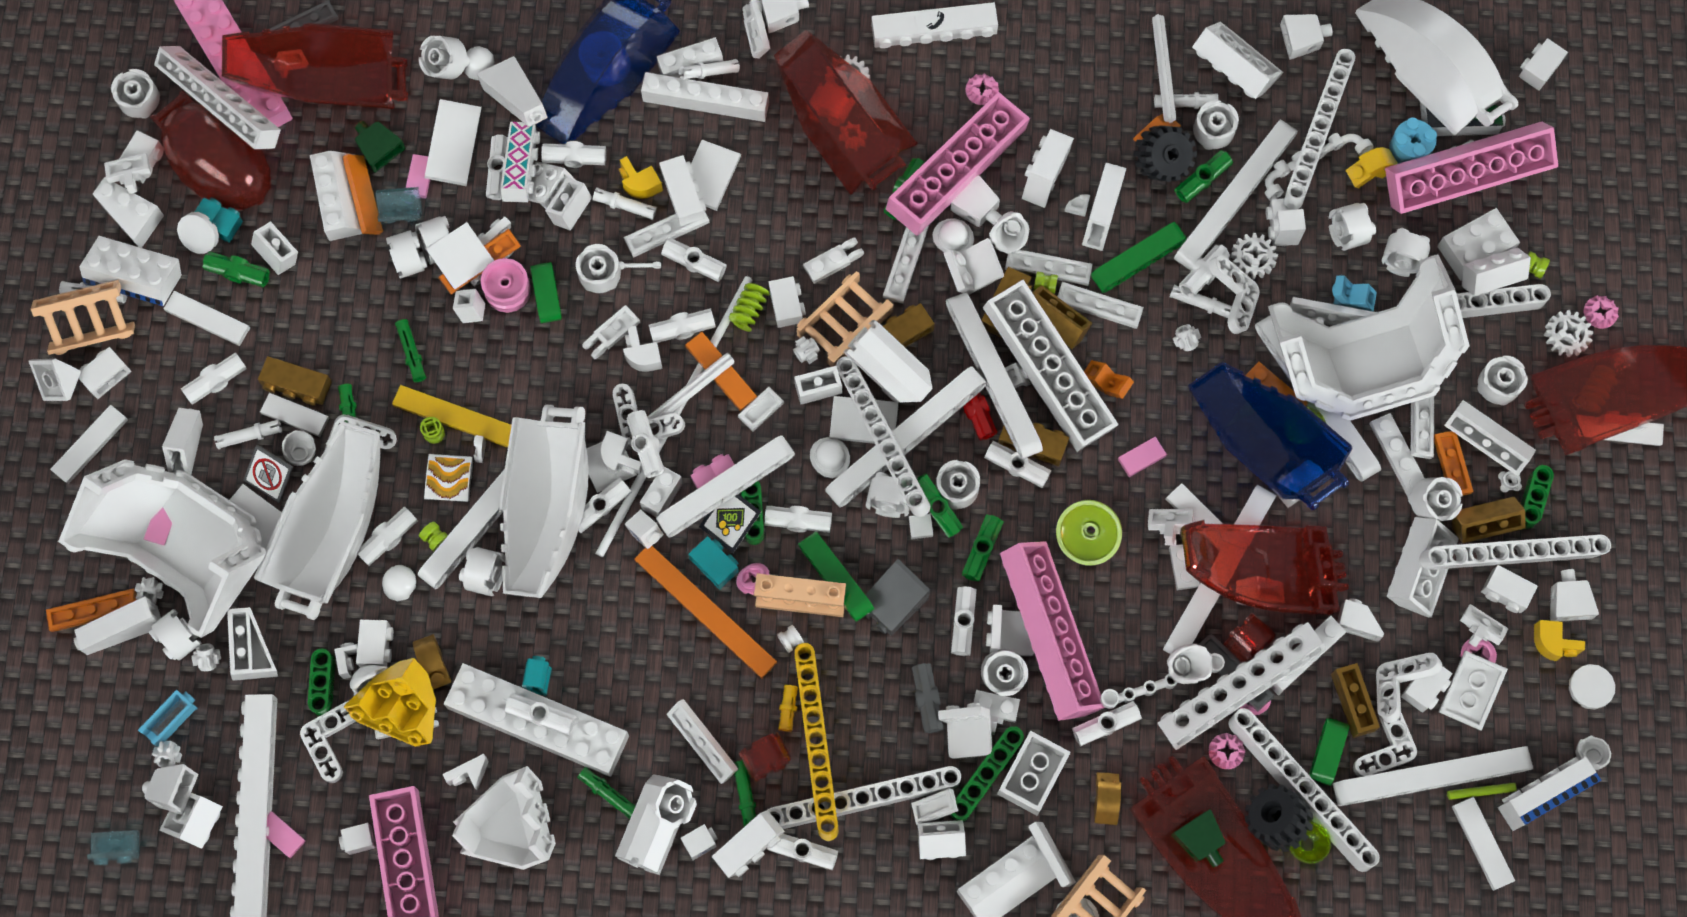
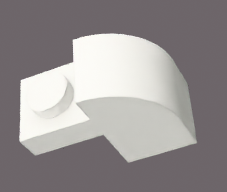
(641, 357)
(613, 456)

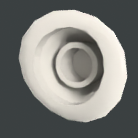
(953, 235)
(830, 457)

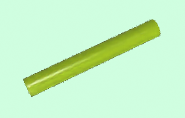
(1481, 791)

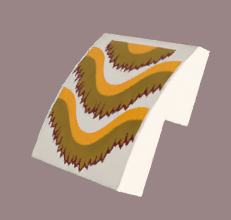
(448, 477)

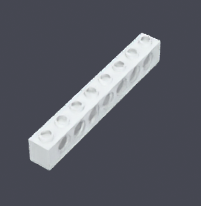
(217, 97)
(1254, 685)

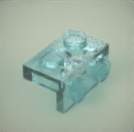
(399, 204)
(114, 846)

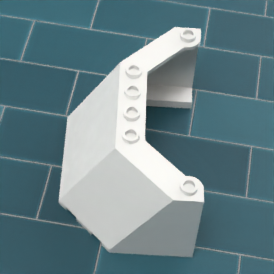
(1377, 357)
(208, 548)

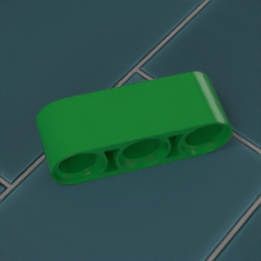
(546, 292)
(1541, 489)
(756, 501)
(317, 672)
(1329, 751)

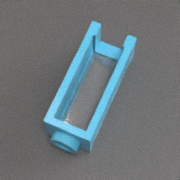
(168, 717)

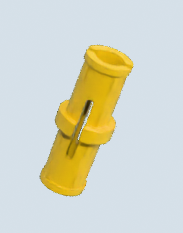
(788, 708)

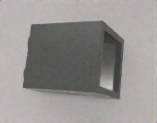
(896, 598)

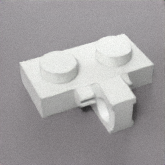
(128, 170)
(1169, 522)
(1482, 626)
(1000, 707)

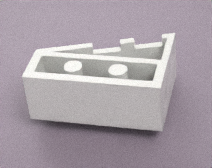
(1046, 167)
(130, 211)
(247, 648)

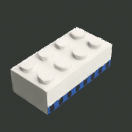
(139, 271)
(1553, 790)

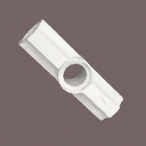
(574, 154)
(497, 157)
(705, 265)
(1200, 272)
(682, 326)
(213, 378)
(647, 453)
(1030, 471)
(611, 495)
(798, 519)
(387, 536)
(964, 608)
(526, 709)
(1093, 728)
(817, 854)

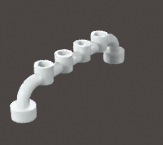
(1335, 143)
(1111, 698)

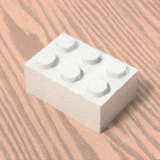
(1477, 240)
(1033, 773)

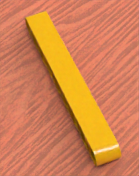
(820, 750)

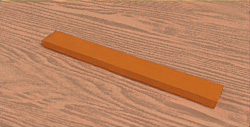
(706, 611)

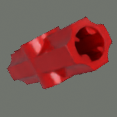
(978, 412)

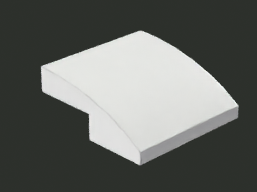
(598, 473)

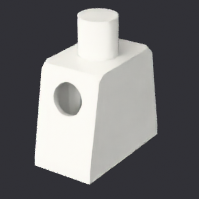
(782, 12)
(1303, 34)
(977, 203)
(1572, 599)
(170, 787)

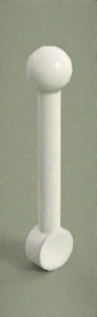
(657, 265)

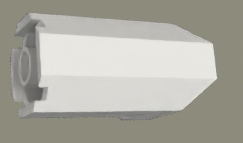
(889, 364)
(655, 822)

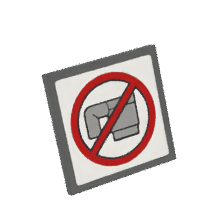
(268, 473)

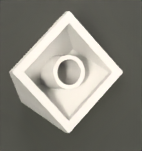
(54, 378)

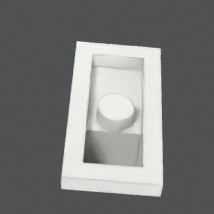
(474, 769)

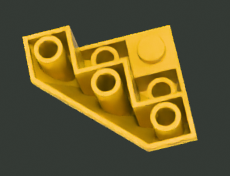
(397, 703)

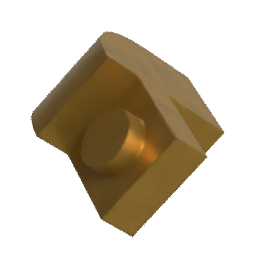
(431, 659)
(1107, 798)

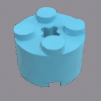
(1412, 140)

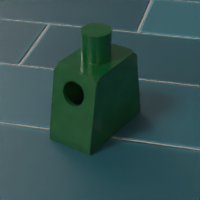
(377, 144)
(1201, 838)

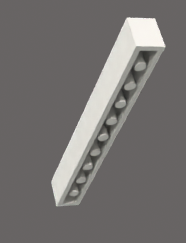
(255, 804)

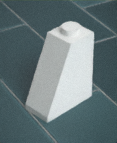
(183, 440)

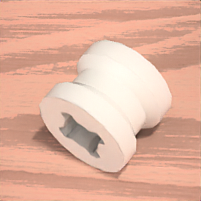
(790, 638)

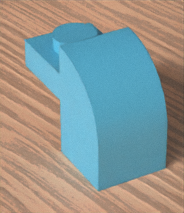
(1353, 295)

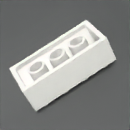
(1237, 60)
(334, 195)
(1412, 584)
(1007, 881)

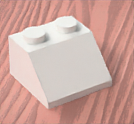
(195, 822)

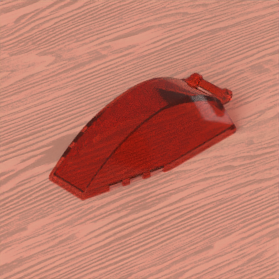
(317, 64)
(842, 113)

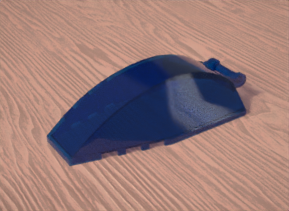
(604, 64)
(1272, 434)

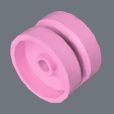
(506, 285)

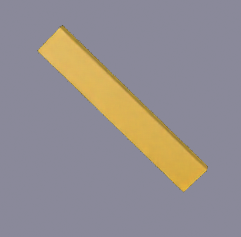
(453, 415)

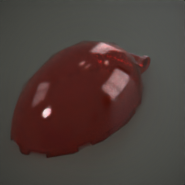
(211, 155)

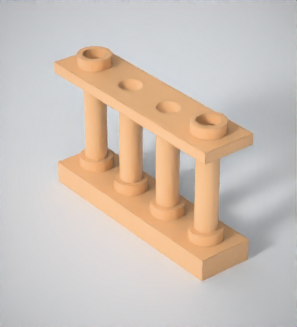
(88, 298)
(880, 313)
(799, 595)
(1086, 887)

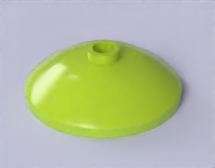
(1082, 545)

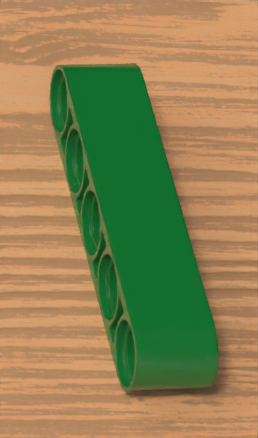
(1138, 257)
(833, 571)
(994, 766)

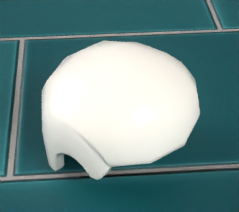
(479, 60)
(298, 448)
(399, 582)
(1595, 750)

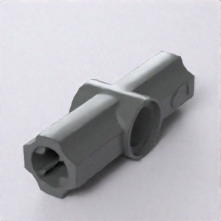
(927, 698)

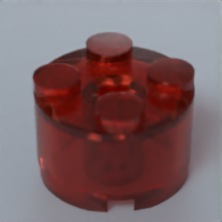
(1249, 638)
(765, 755)

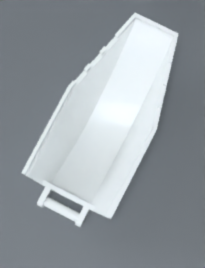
(1438, 61)
(542, 498)
(324, 522)

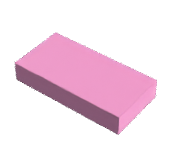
(417, 175)
(1142, 457)
(158, 528)
(283, 836)

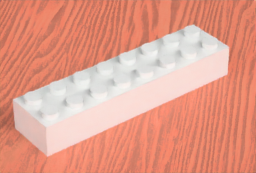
(1050, 365)
(485, 698)

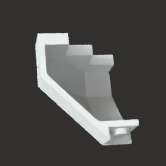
(508, 823)

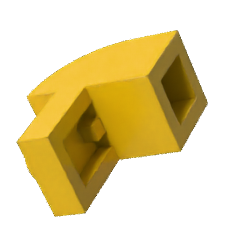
(1371, 165)
(640, 184)
(1550, 641)

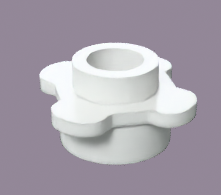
(1505, 485)

